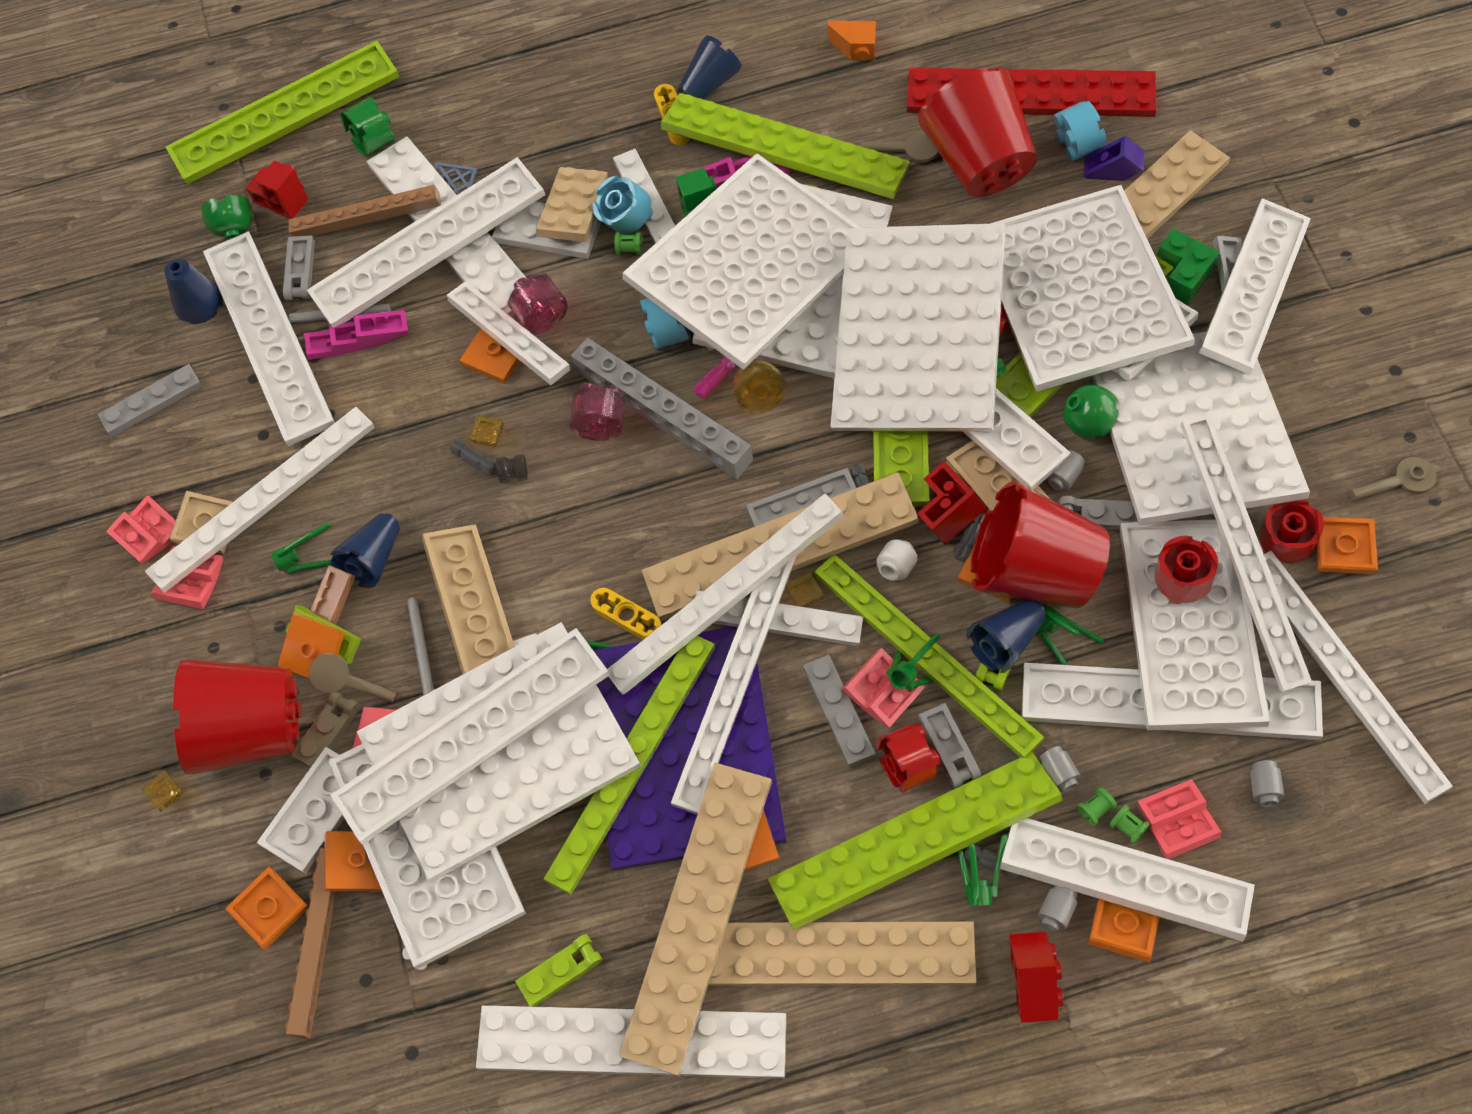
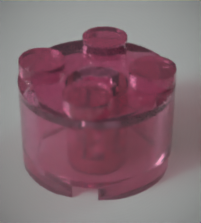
(537, 303)
(597, 412)

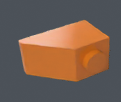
(854, 38)

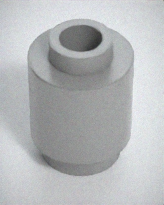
(1067, 473)
(1060, 768)
(1266, 783)
(1058, 908)

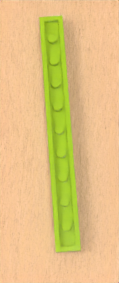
(936, 663)
(644, 740)

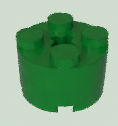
(367, 126)

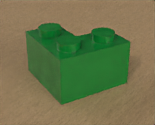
(694, 189)
(1191, 262)

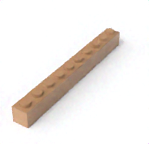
(365, 212)
(312, 956)

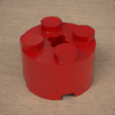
(1291, 530)
(1186, 569)
(908, 757)

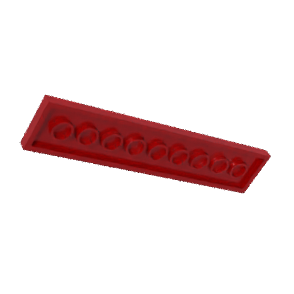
(1054, 90)

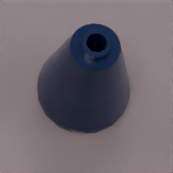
(709, 69)
(191, 292)
(367, 550)
(1005, 634)

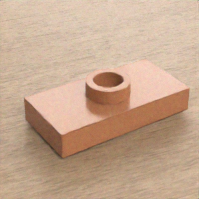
(332, 594)

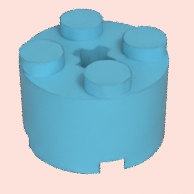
(1079, 130)
(622, 205)
(662, 326)

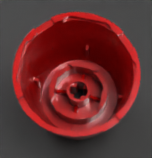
(980, 131)
(1038, 550)
(233, 714)

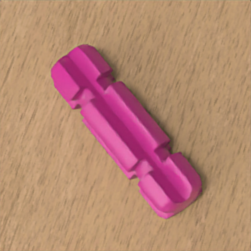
(714, 377)

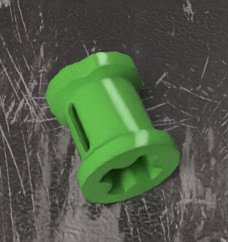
(628, 243)
(1097, 806)
(1129, 824)

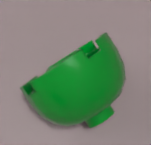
(227, 217)
(1090, 411)

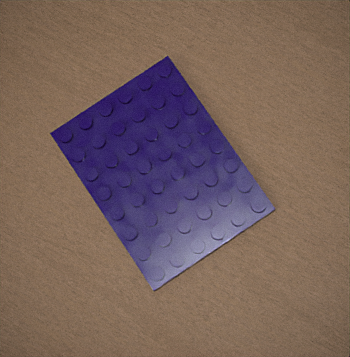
(648, 825)

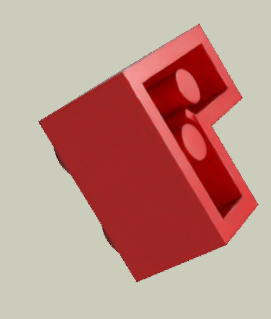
(278, 189)
(952, 507)
(1036, 976)

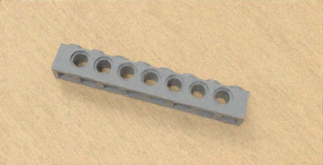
(664, 409)

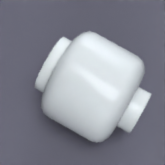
(896, 560)

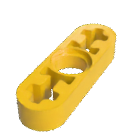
(663, 107)
(621, 603)

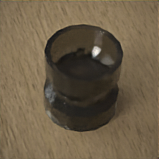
(512, 468)

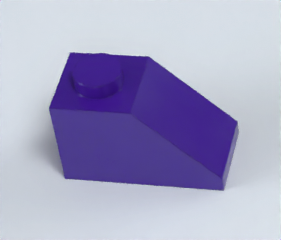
(1115, 161)

